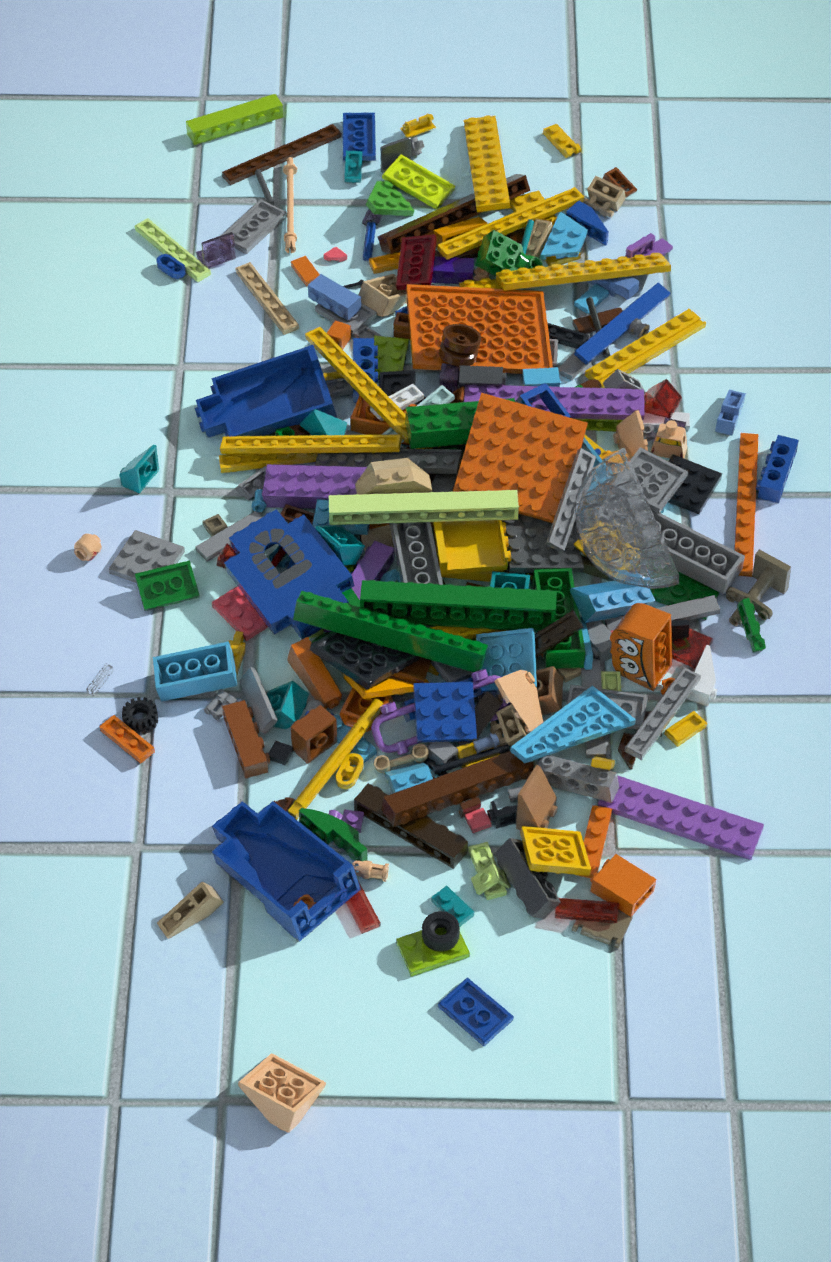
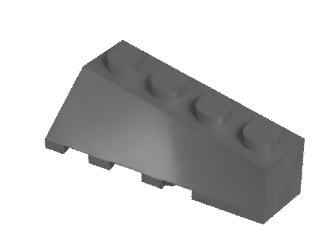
(530, 885)

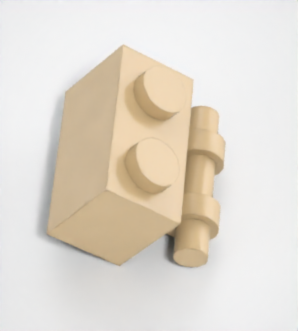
(606, 194)
(509, 726)

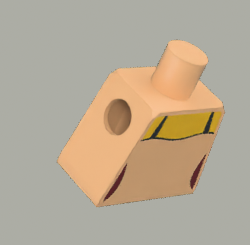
(670, 440)

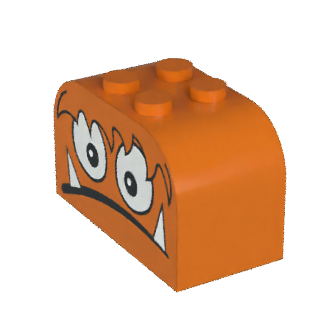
(643, 645)

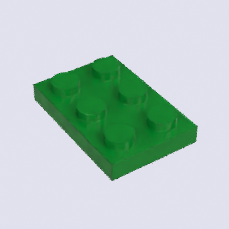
(167, 585)

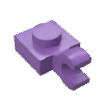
(351, 817)

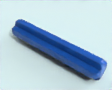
(369, 240)

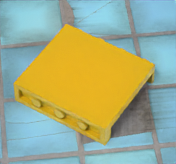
(471, 546)

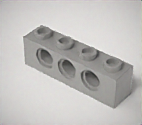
(580, 778)

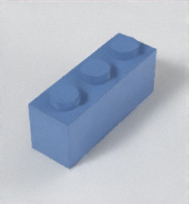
(334, 297)

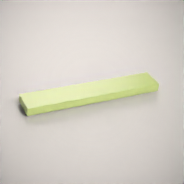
(169, 246)

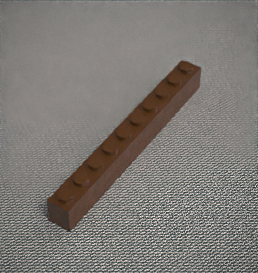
(450, 214)

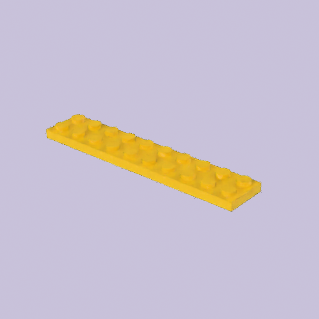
(486, 164)
(581, 272)

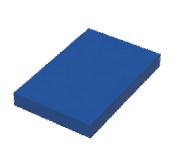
(475, 1011)

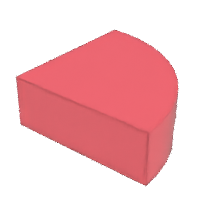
(335, 254)

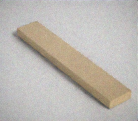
(267, 298)

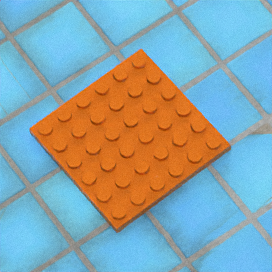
(520, 451)

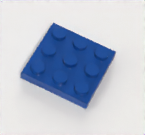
(444, 712)

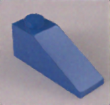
(589, 219)

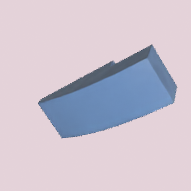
(622, 286)
(730, 412)

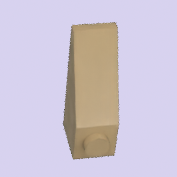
(190, 910)

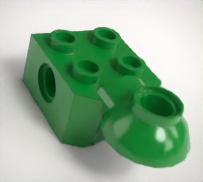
(503, 253)

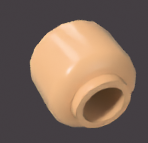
(87, 547)

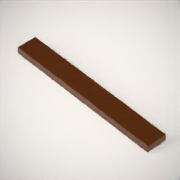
(281, 154)

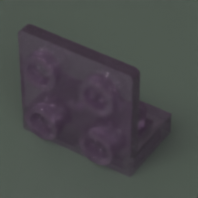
(217, 250)

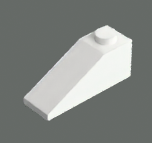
(705, 689)

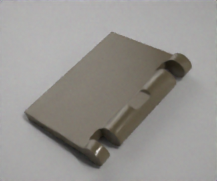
(605, 931)

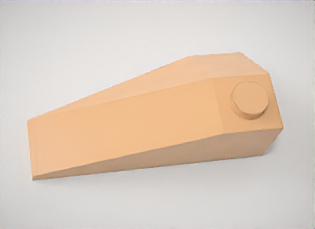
(522, 693)

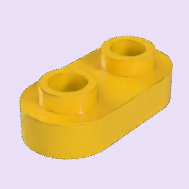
(349, 773)

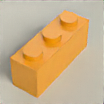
(446, 233)

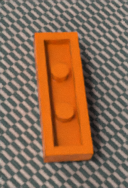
(127, 739)

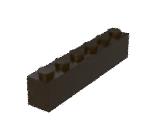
(421, 832)

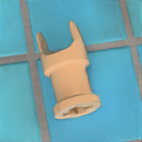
(370, 870)

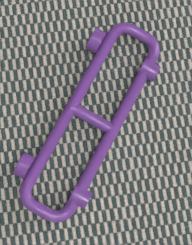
(390, 711)

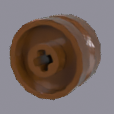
(460, 345)

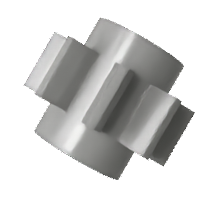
(416, 146)

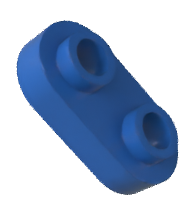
(171, 266)

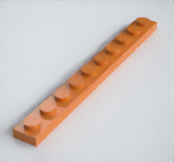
(746, 500)

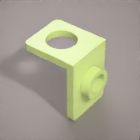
(488, 878)

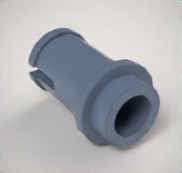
(486, 743)

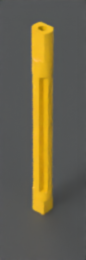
(336, 758)

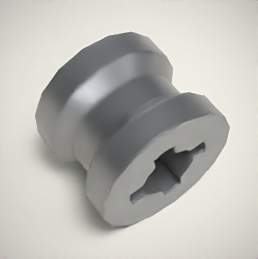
(638, 328)

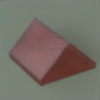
(662, 399)

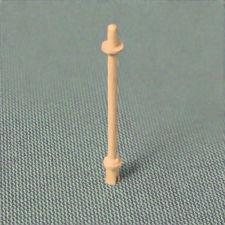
(290, 237)

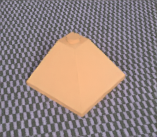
(281, 1091)

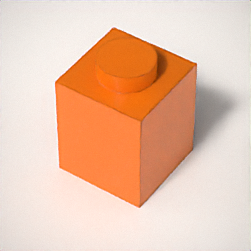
(340, 333)

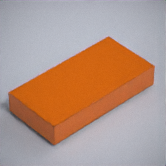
(304, 269)

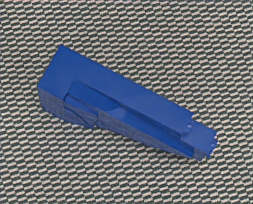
(266, 396)
(282, 862)

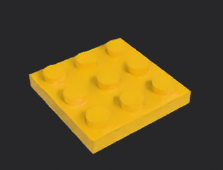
(555, 851)

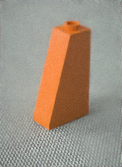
(314, 674)

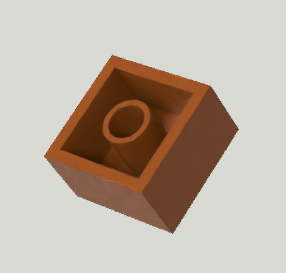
(314, 734)

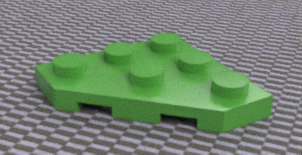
(388, 201)

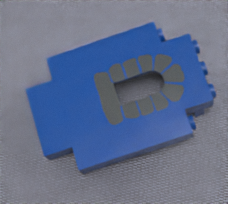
(276, 594)

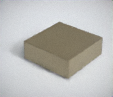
(214, 525)

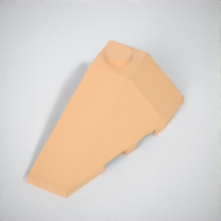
(630, 434)

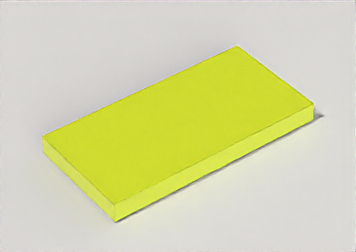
(418, 182)

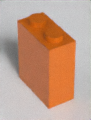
(623, 883)

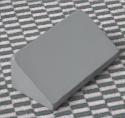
(250, 485)

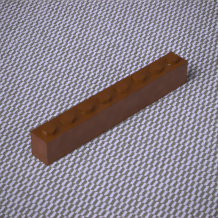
(454, 788)

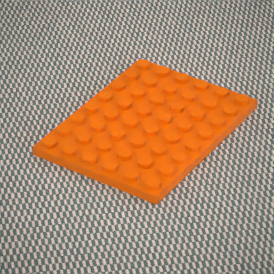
(509, 322)

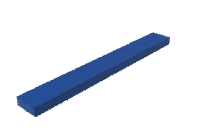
(621, 323)

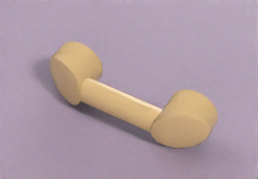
(419, 754)

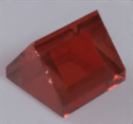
(225, 554)

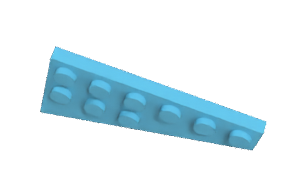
(578, 722)

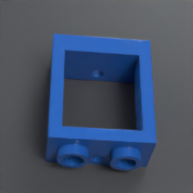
(547, 396)

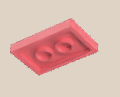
(239, 613)

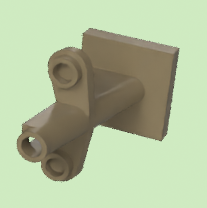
(769, 573)

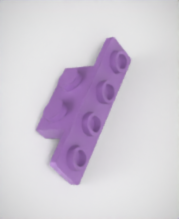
(647, 245)

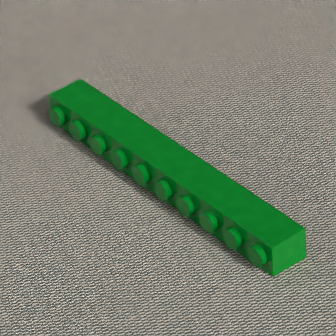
(390, 632)

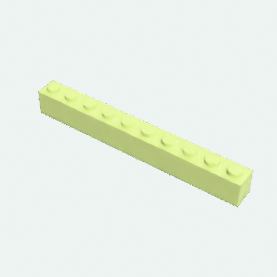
(423, 507)

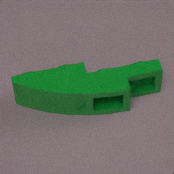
(334, 829)

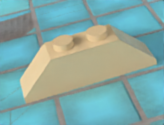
(393, 477)

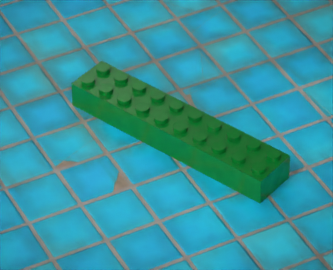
(461, 605)

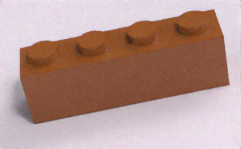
(245, 739)

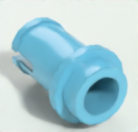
(258, 504)

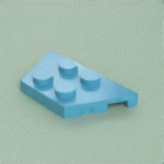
(565, 238)

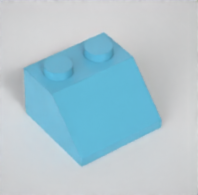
(407, 776)

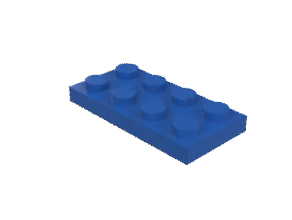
(359, 134)

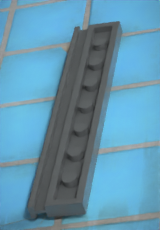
(429, 460)

